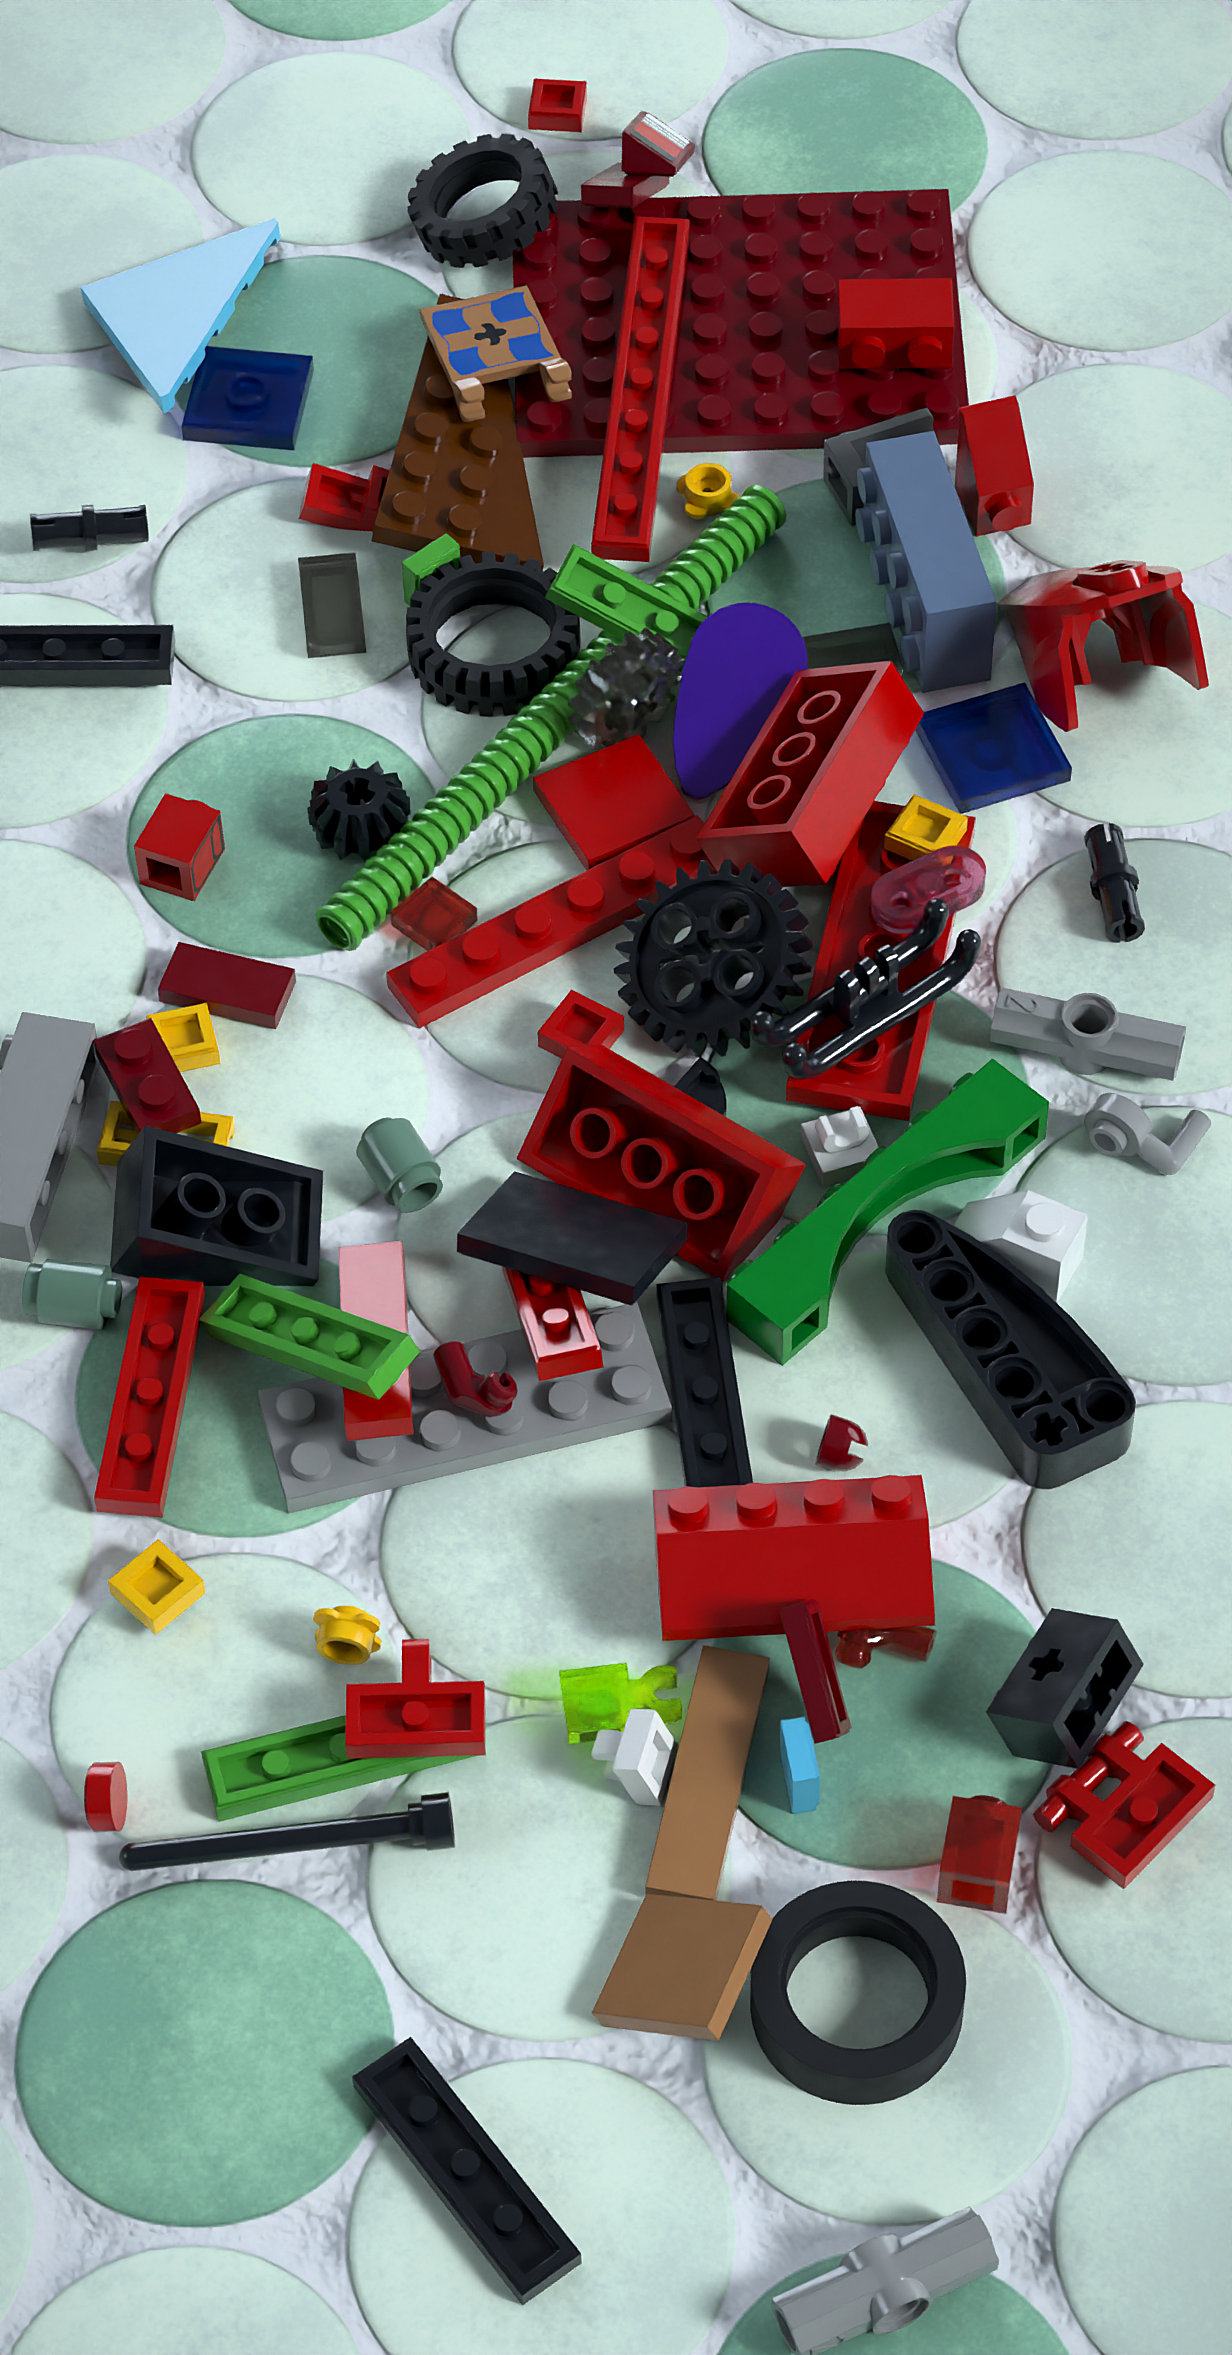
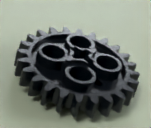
(712, 957)

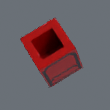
(179, 846)

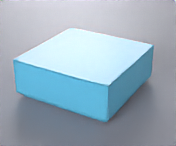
(799, 1765)

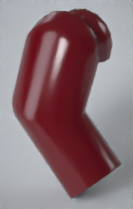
(483, 1395)

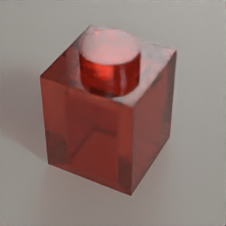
(979, 1853)

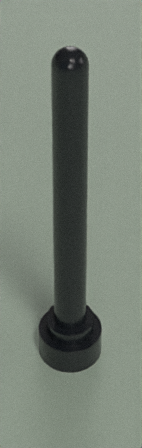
(424, 1823)

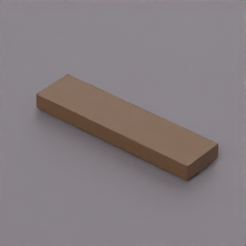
(708, 1774)

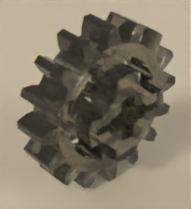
(625, 689)

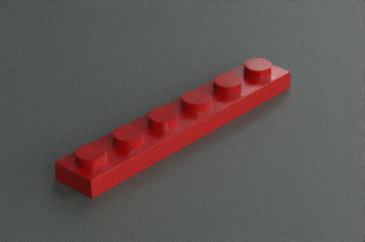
(544, 926)

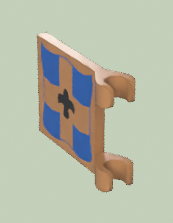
(493, 341)

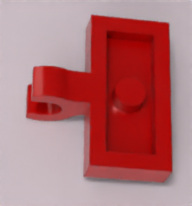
(417, 1714)

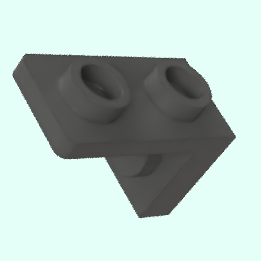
(848, 452)

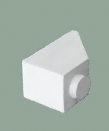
(1032, 1234)

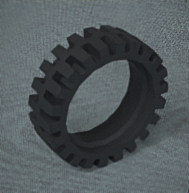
(483, 585)

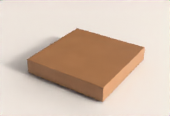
(682, 1966)

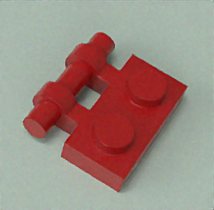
(1138, 1816)

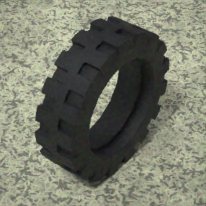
(499, 231)

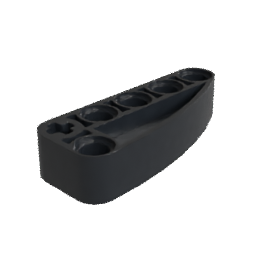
(1031, 1352)

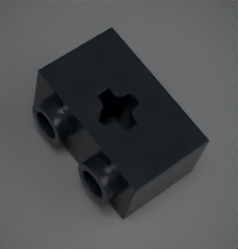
(1065, 1688)

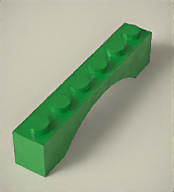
(972, 1133)

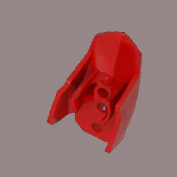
(1137, 601)

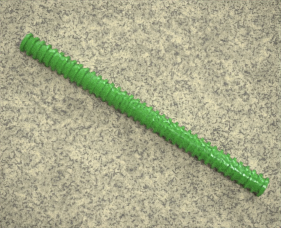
(530, 736)

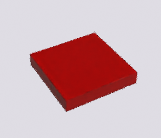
(611, 800)

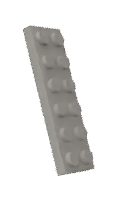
(323, 1467)

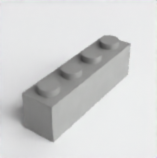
(42, 1098)

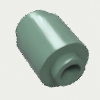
(400, 1164)
(71, 1293)

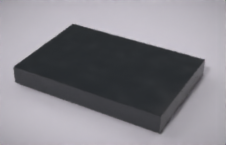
(572, 1238)

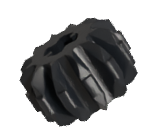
(357, 809)

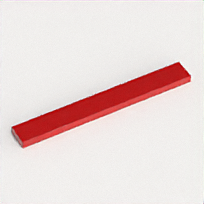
(641, 390)

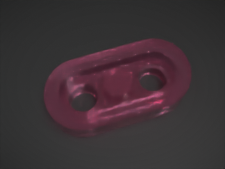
(924, 880)

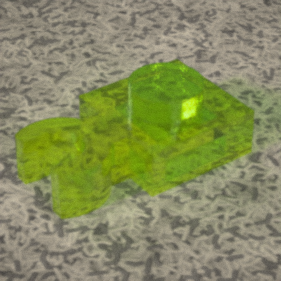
(603, 1696)

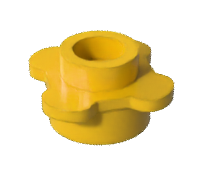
(706, 490)
(346, 1634)

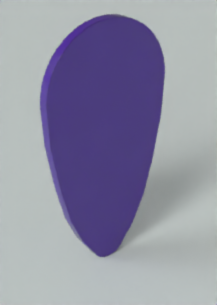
(728, 690)

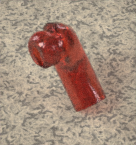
(857, 1644)

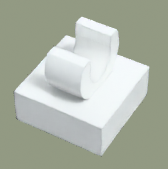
(838, 1145)
(639, 1756)

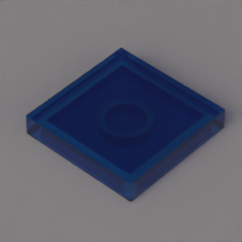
(248, 398)
(993, 748)

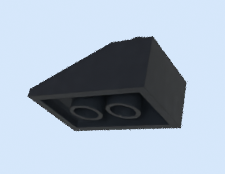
(214, 1213)

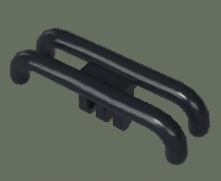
(868, 997)

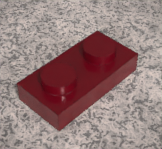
(147, 1079)

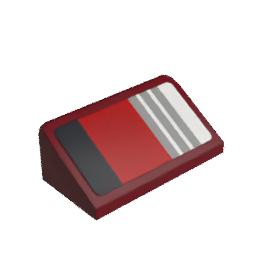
(653, 148)

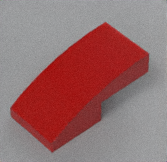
(342, 499)

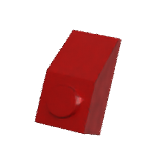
(993, 466)

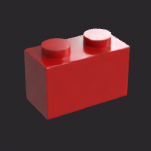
(895, 323)

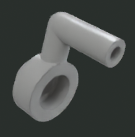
(1124, 1129)

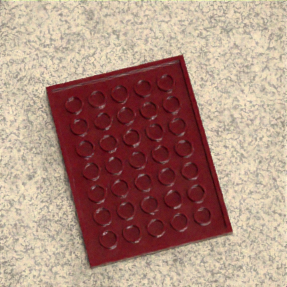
(753, 320)

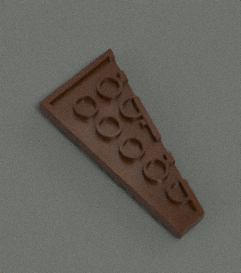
(458, 473)

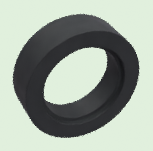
(849, 2073)

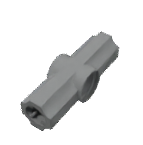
(1087, 1033)
(885, 2283)

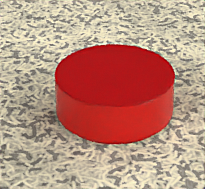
(105, 1796)

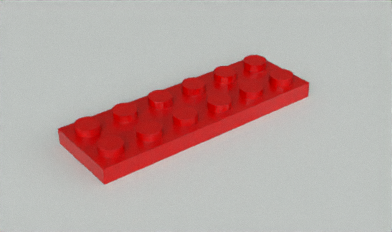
(887, 1070)

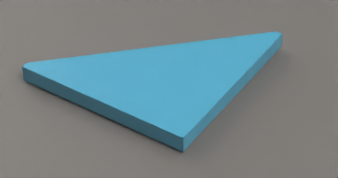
(174, 305)

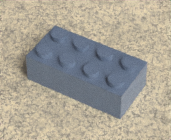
(926, 562)

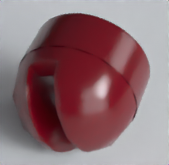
(836, 1443)

